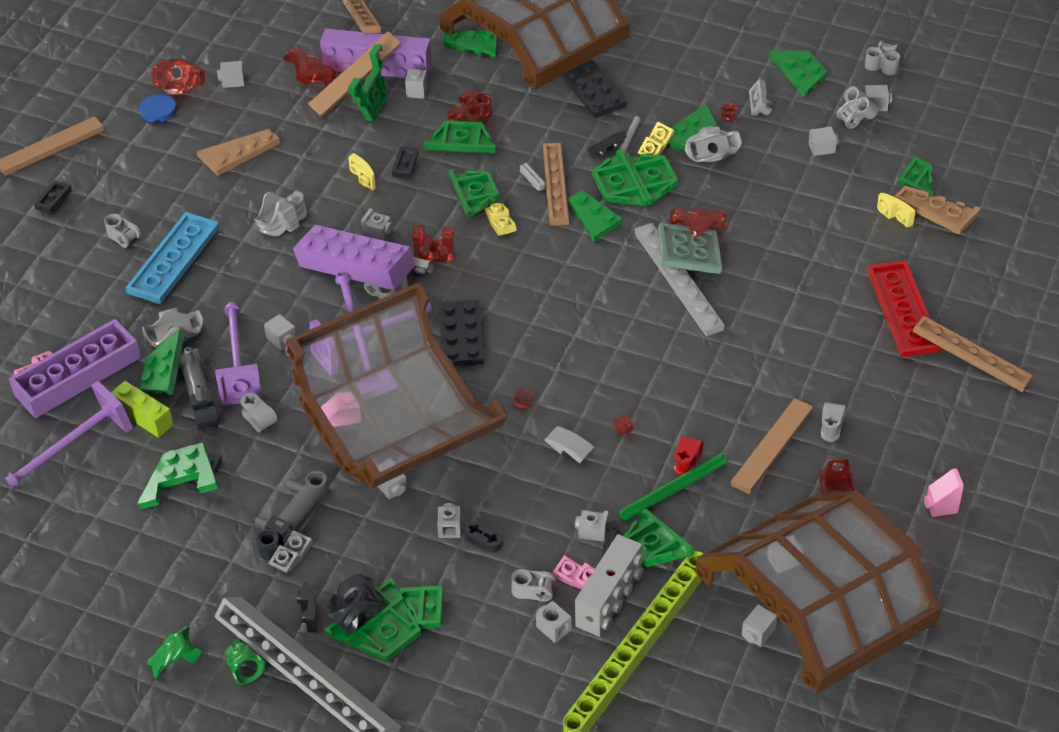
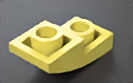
(657, 140)
(363, 170)
(894, 207)
(500, 219)

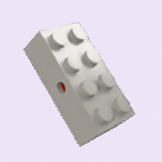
(608, 585)

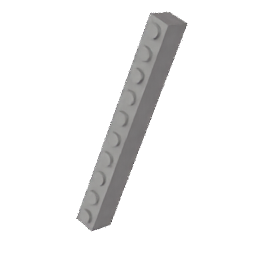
(303, 668)

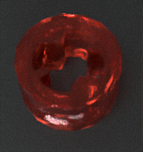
(729, 112)
(623, 425)

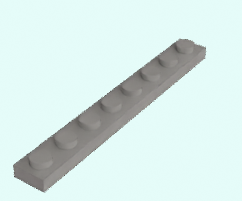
(681, 283)

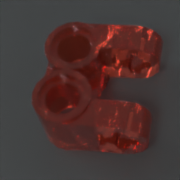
(477, 108)
(427, 247)

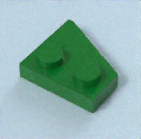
(917, 175)
(425, 605)

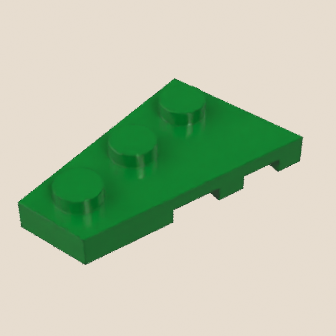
(472, 40)
(594, 215)

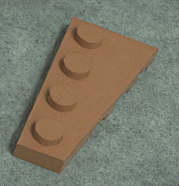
(237, 151)
(945, 213)

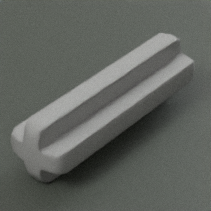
(532, 177)

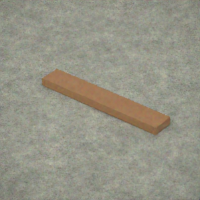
(362, 16)
(359, 69)
(50, 145)
(555, 184)
(973, 353)
(771, 446)

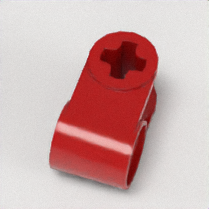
(687, 454)

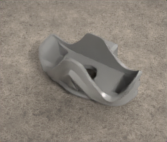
(726, 142)
(281, 213)
(169, 323)

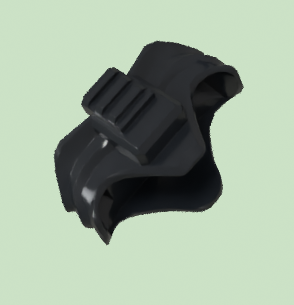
(352, 600)

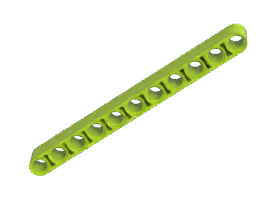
(668, 601)

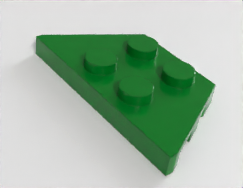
(800, 68)
(690, 126)
(461, 137)
(653, 175)
(618, 181)
(474, 190)
(162, 366)
(657, 540)

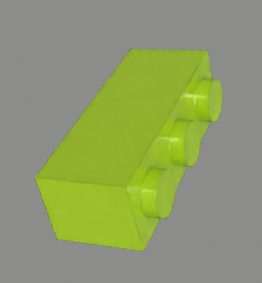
(144, 409)

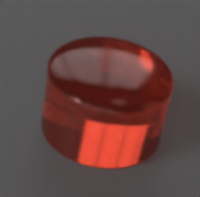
(523, 398)

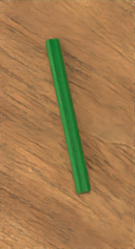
(673, 487)

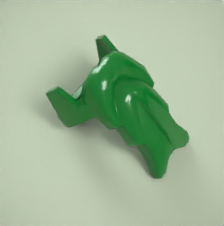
(173, 649)
(237, 654)

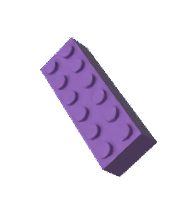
(344, 47)
(362, 256)
(74, 368)

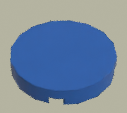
(157, 108)

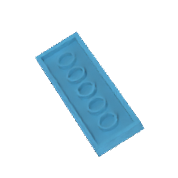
(172, 258)

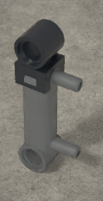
(198, 389)
(280, 528)

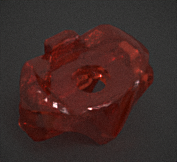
(309, 67)
(190, 76)
(698, 220)

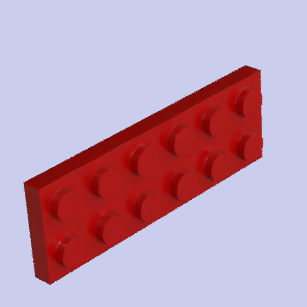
(901, 306)

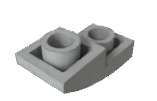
(567, 441)
(291, 553)

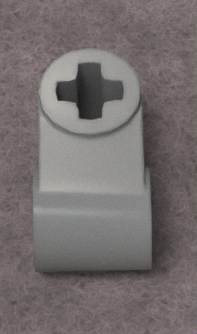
(121, 230)
(257, 412)
(832, 421)
(530, 585)

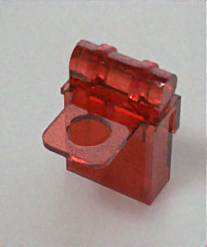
(836, 478)

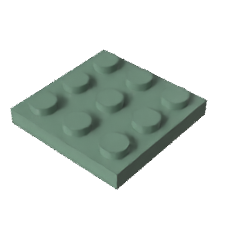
(688, 252)

